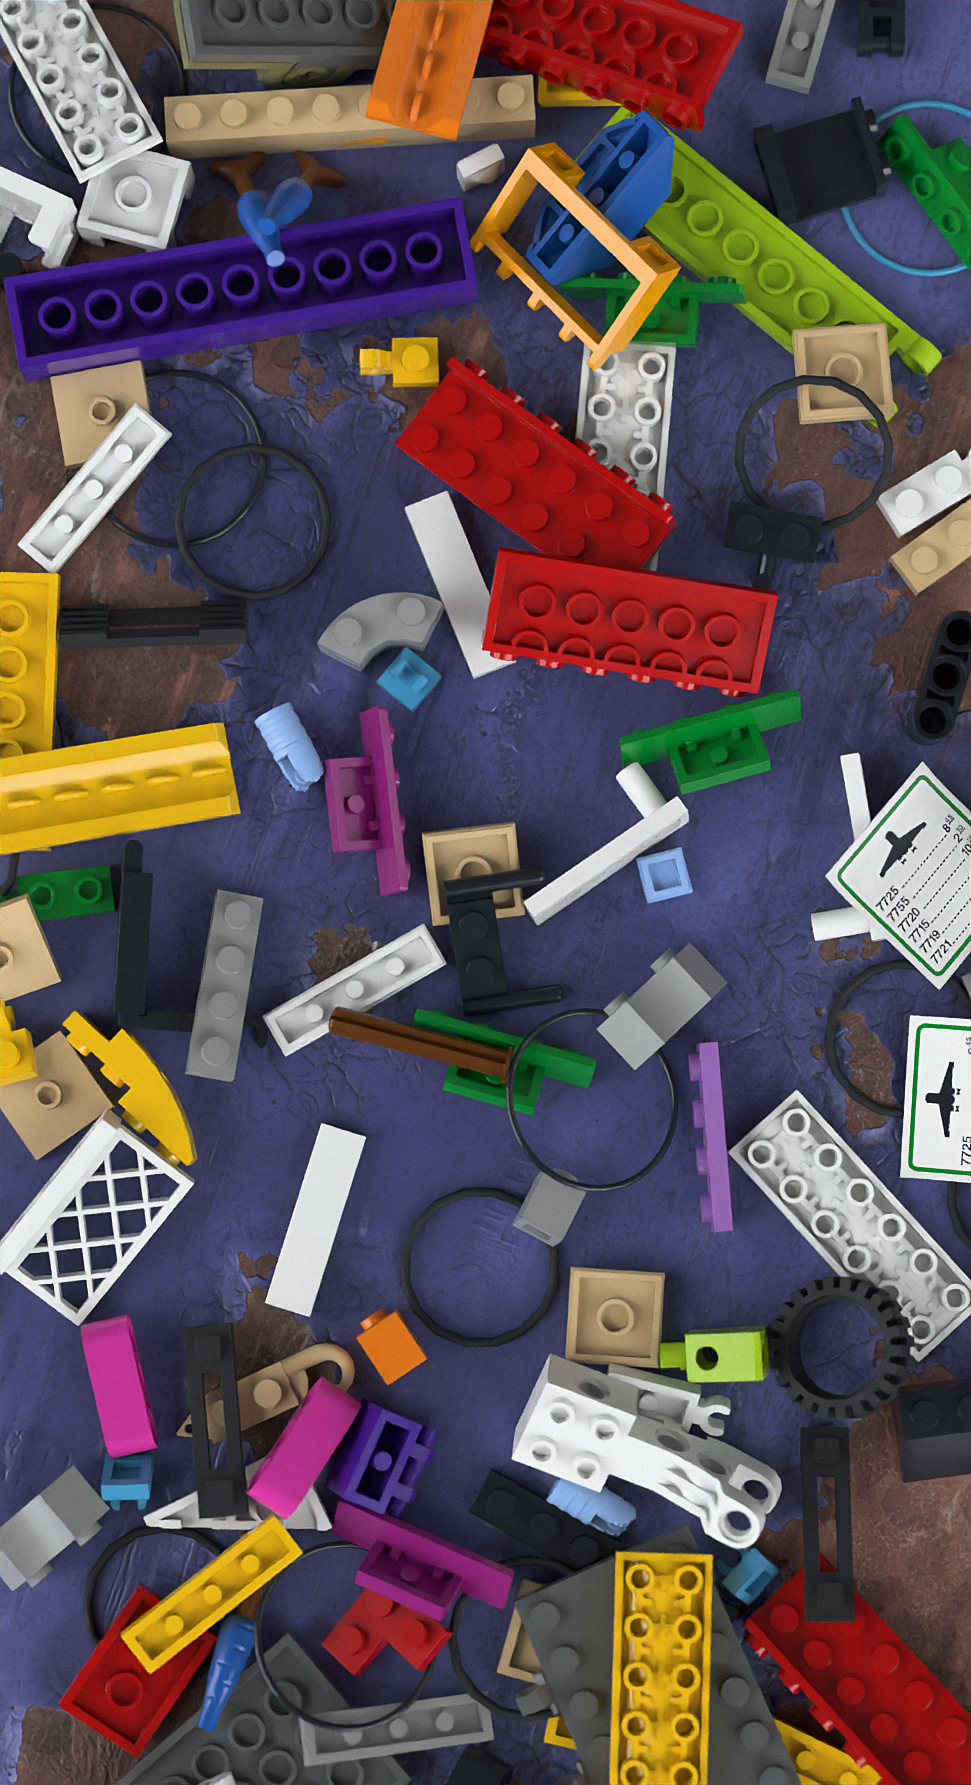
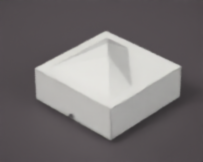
(481, 167)

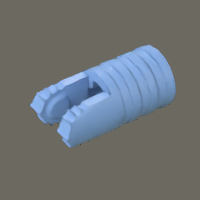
(291, 746)
(598, 1509)

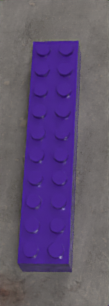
(230, 294)

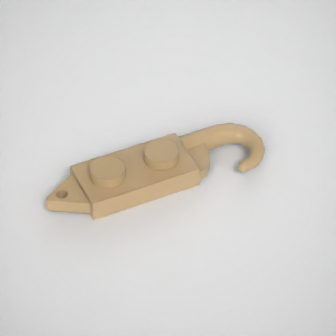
(273, 1389)

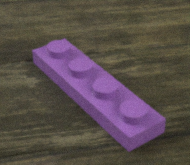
(711, 1158)

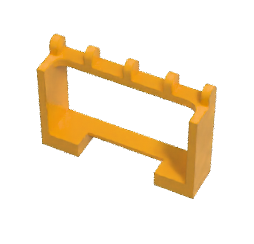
(641, 256)

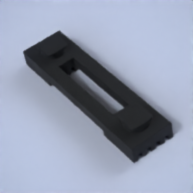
(90, 625)
(219, 1490)
(827, 1594)

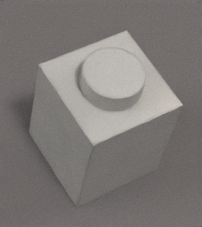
(549, 1208)

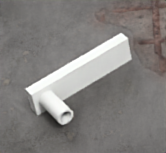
(659, 821)
(848, 920)

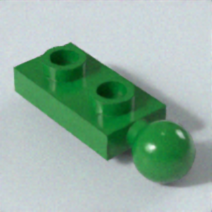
(67, 893)

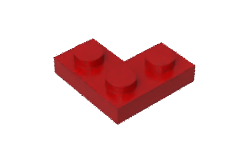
(379, 1621)

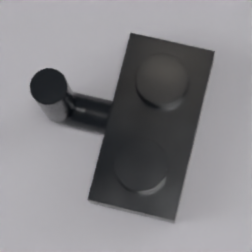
(771, 535)

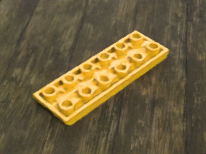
(115, 788)
(661, 1668)

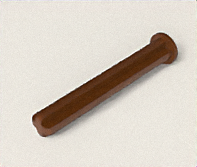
(421, 1042)

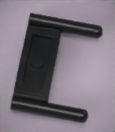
(479, 946)

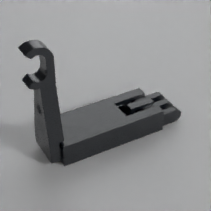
(132, 955)

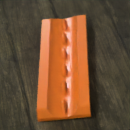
(429, 64)

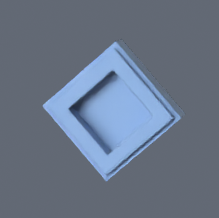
(664, 875)

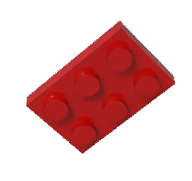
(118, 1693)

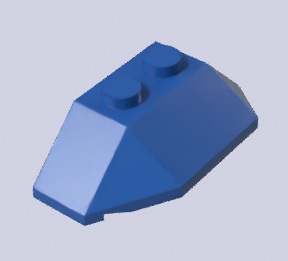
(624, 179)

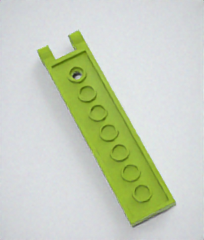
(787, 282)

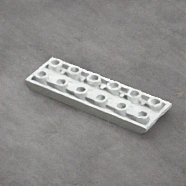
(77, 83)
(628, 413)
(854, 1218)

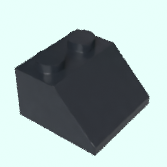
(934, 1429)

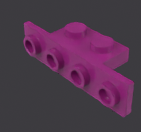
(365, 802)
(417, 1565)

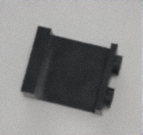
(822, 164)

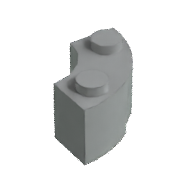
(381, 625)
(661, 1006)
(46, 1526)

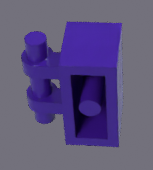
(381, 1459)

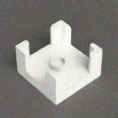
(136, 202)
(48, 211)

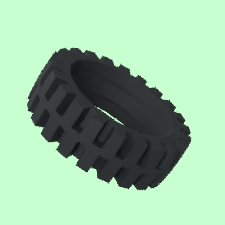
(788, 1352)

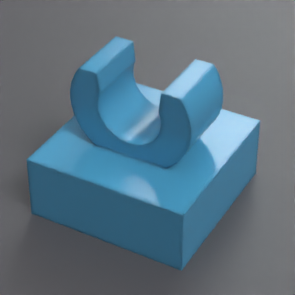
(409, 679)
(127, 1479)
(750, 1575)

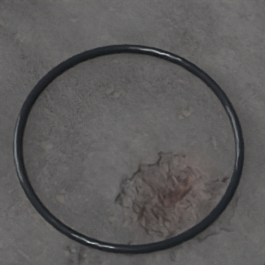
(94, 6)
(261, 472)
(517, 1133)
(276, 1691)

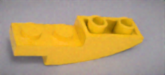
(151, 1097)

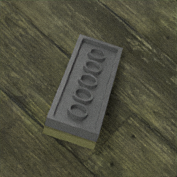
(284, 40)

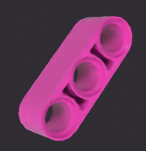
(119, 1386)
(303, 1448)

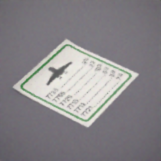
(915, 875)
(937, 1100)

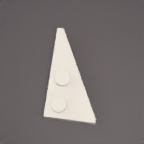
(185, 1512)

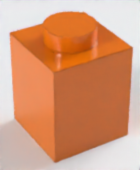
(390, 1344)

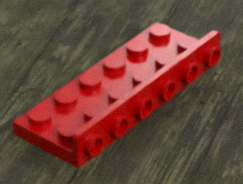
(626, 51)
(532, 475)
(628, 622)
(866, 1688)

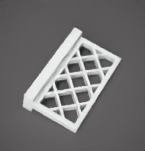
(59, 1192)

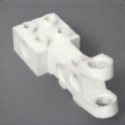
(590, 1427)

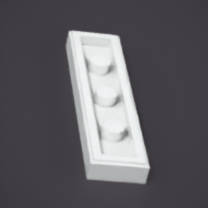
(95, 489)
(455, 577)
(355, 988)
(315, 1219)

